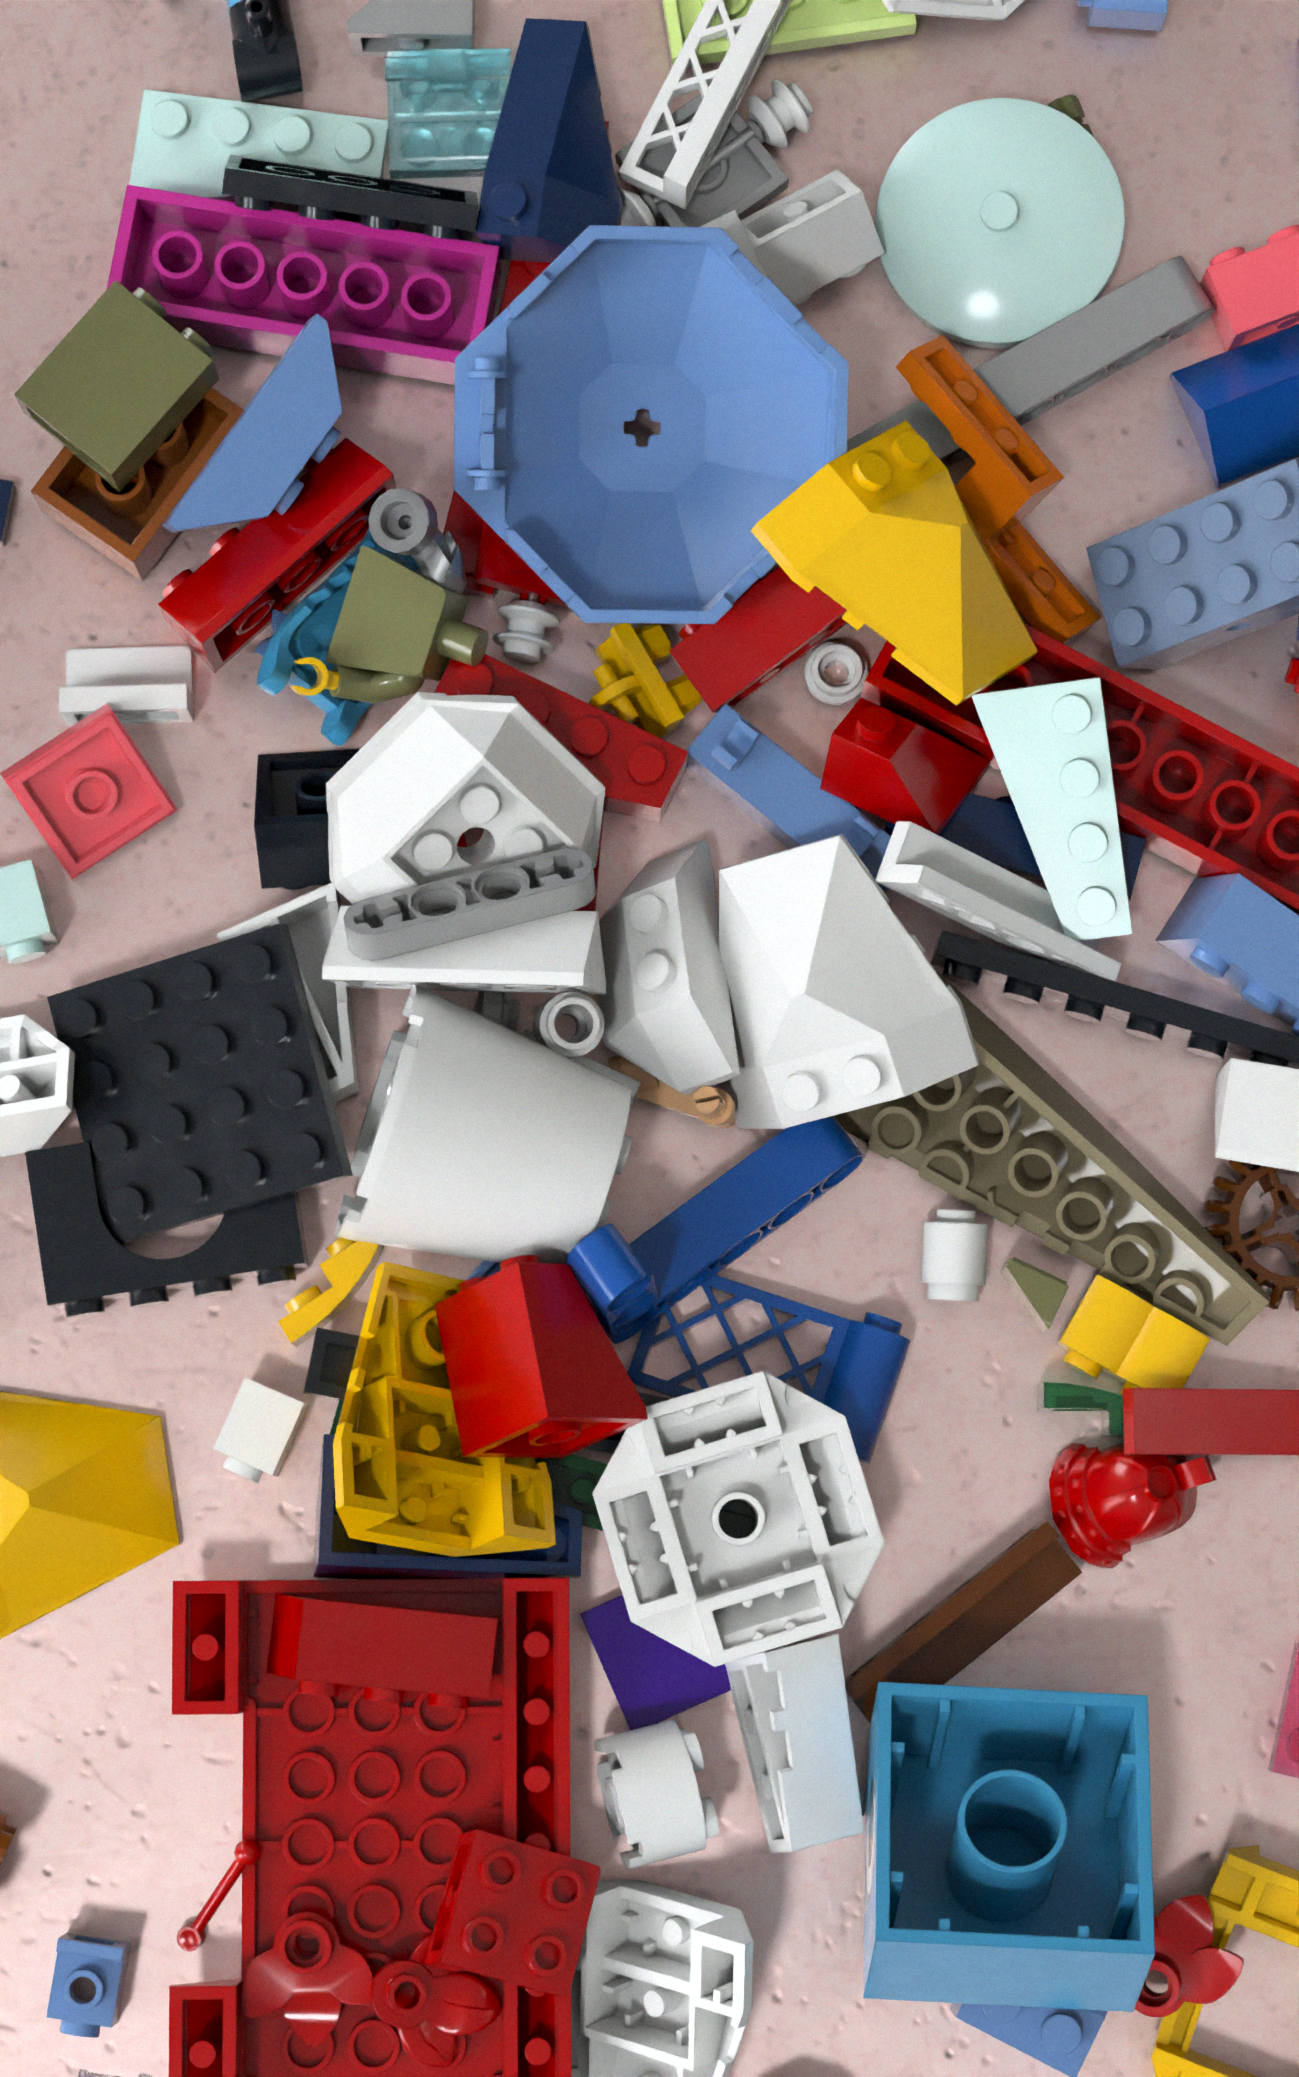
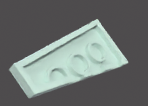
(189, 139)
(1062, 786)

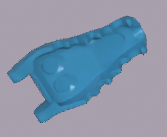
(308, 633)

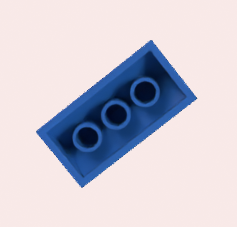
(1244, 406)

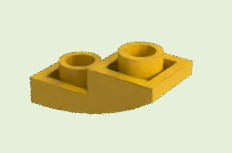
(347, 1271)

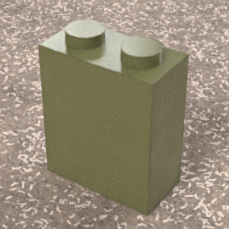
(119, 383)

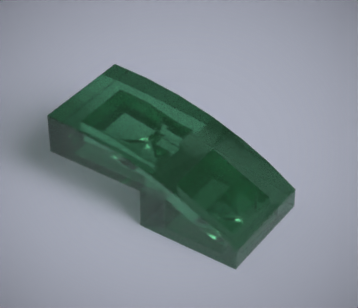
(1084, 1398)

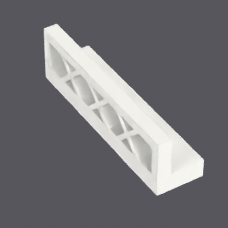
(719, 101)
(984, 899)

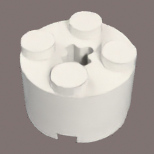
(654, 1793)

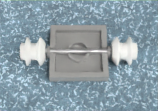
(740, 172)

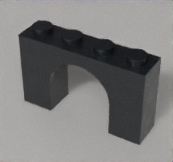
(90, 1267)

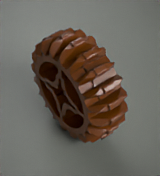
(1239, 1245)

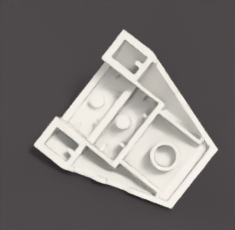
(828, 991)
(659, 1984)

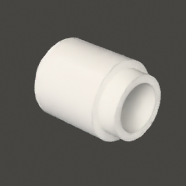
(583, 1011)
(954, 1256)

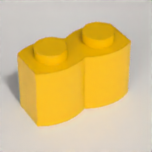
(1129, 1339)

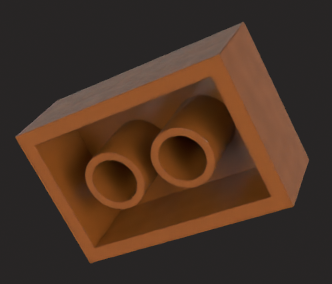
(129, 522)

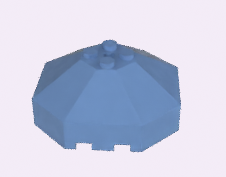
(714, 356)

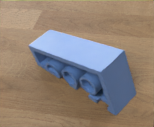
(1241, 941)

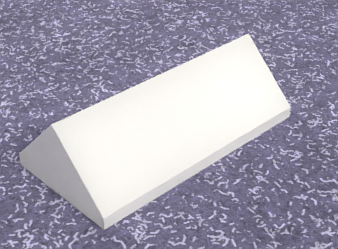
(531, 957)
(1257, 1114)

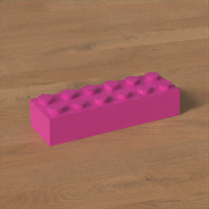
(258, 276)

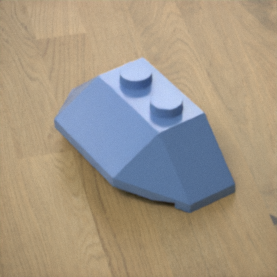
(270, 440)

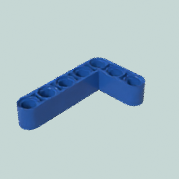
(669, 1261)

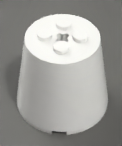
(483, 1142)

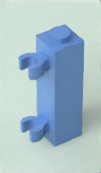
(779, 789)

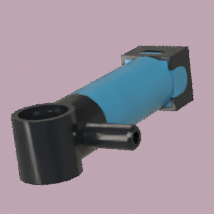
(264, 49)

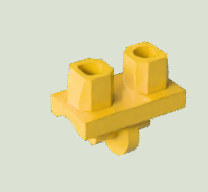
(634, 685)

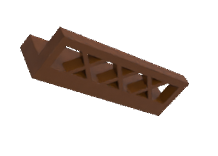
(969, 1617)

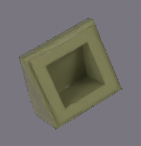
(1036, 1290)

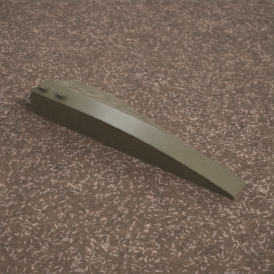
(1041, 1161)

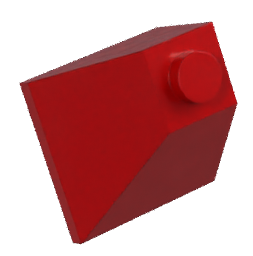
(899, 768)

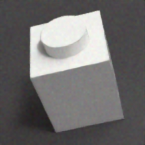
(259, 1430)

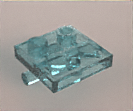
(444, 110)

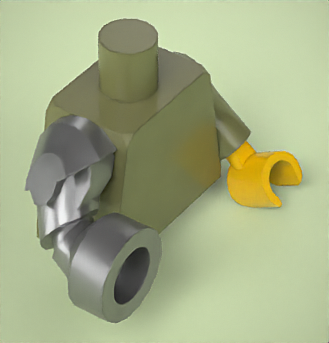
(398, 618)

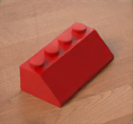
(276, 556)

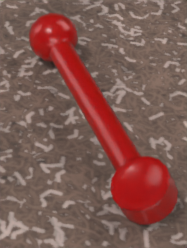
(192, 1934)

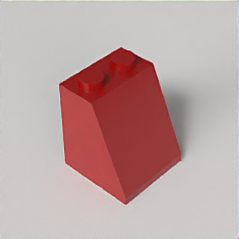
(532, 1365)

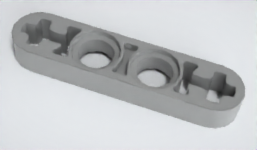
(379, 928)

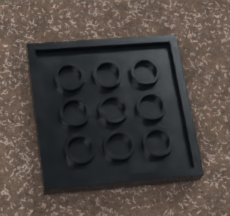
(200, 1084)

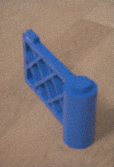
(853, 1375)

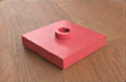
(89, 791)

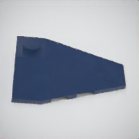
(550, 149)
(350, 1558)

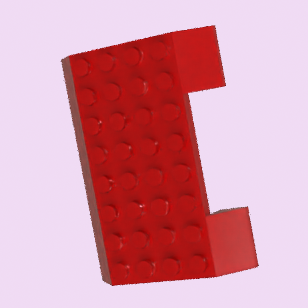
(365, 1815)

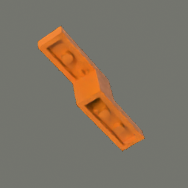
(1001, 487)

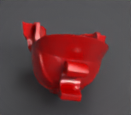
(1121, 1500)

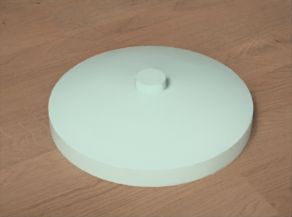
(999, 221)

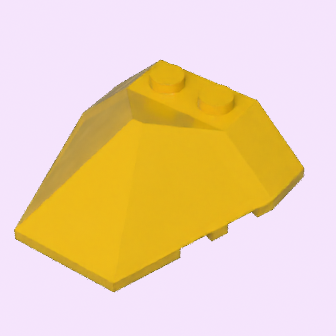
(905, 559)
(401, 1447)
(78, 1501)

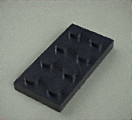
(325, 191)

